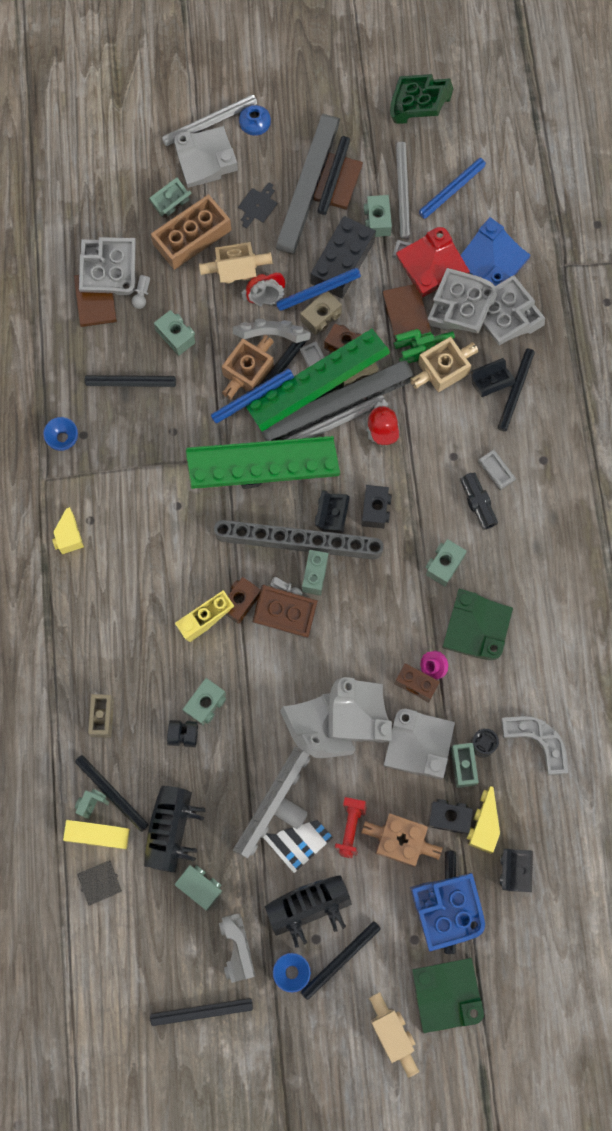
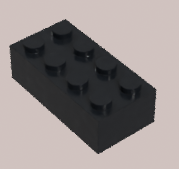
(343, 253)

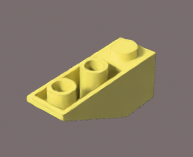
(204, 616)
(486, 830)

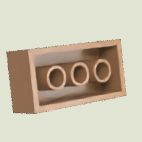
(191, 231)

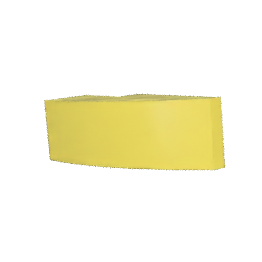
(96, 834)

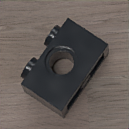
(372, 517)
(438, 820)

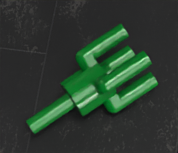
(418, 342)

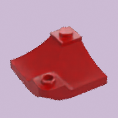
(428, 260)

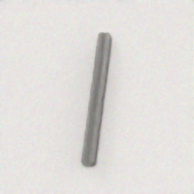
(211, 119)
(403, 190)
(338, 419)

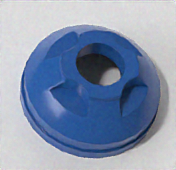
(254, 126)
(56, 427)
(283, 981)

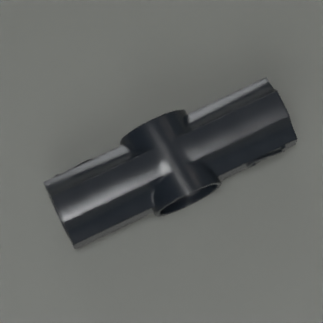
(478, 501)

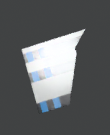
(299, 844)

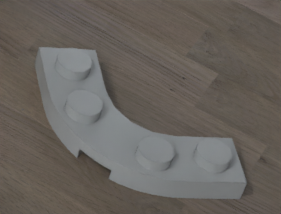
(263, 327)
(542, 733)

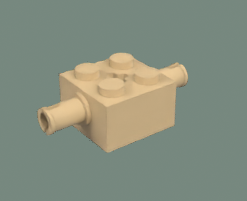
(235, 262)
(444, 364)
(392, 1036)

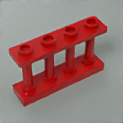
(355, 809)

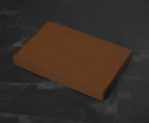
(346, 182)
(94, 307)
(406, 310)
(284, 611)

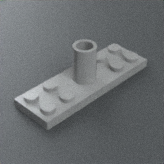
(275, 804)

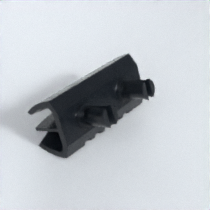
(168, 827)
(307, 905)

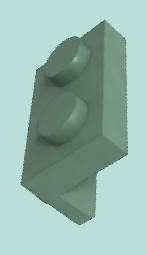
(169, 197)
(87, 803)

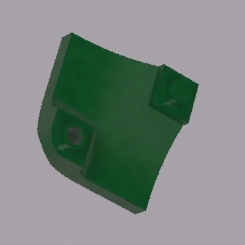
(419, 97)
(477, 626)
(447, 995)

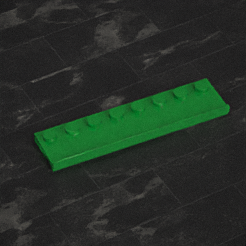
(318, 379)
(262, 462)

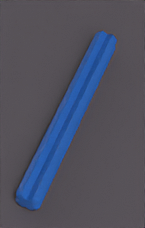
(452, 188)
(318, 289)
(252, 395)

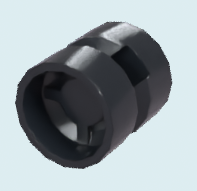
(175, 733)
(484, 742)

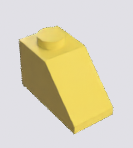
(67, 534)

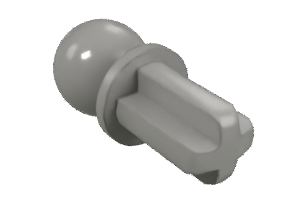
(139, 300)
(279, 584)

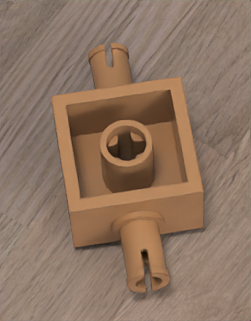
(247, 366)
(413, 833)

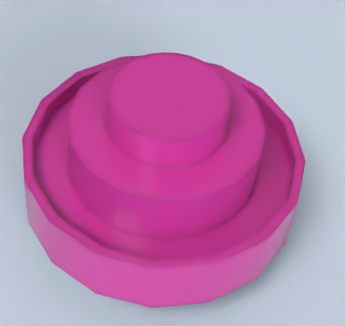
(434, 664)

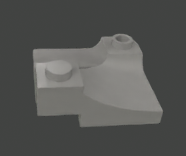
(205, 156)
(107, 265)
(461, 302)
(512, 312)
(358, 712)
(309, 729)
(419, 744)
(240, 965)

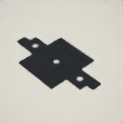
(265, 203)

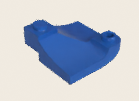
(494, 254)
(447, 910)

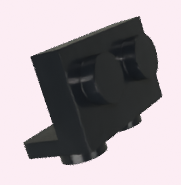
(492, 377)
(332, 512)
(516, 870)

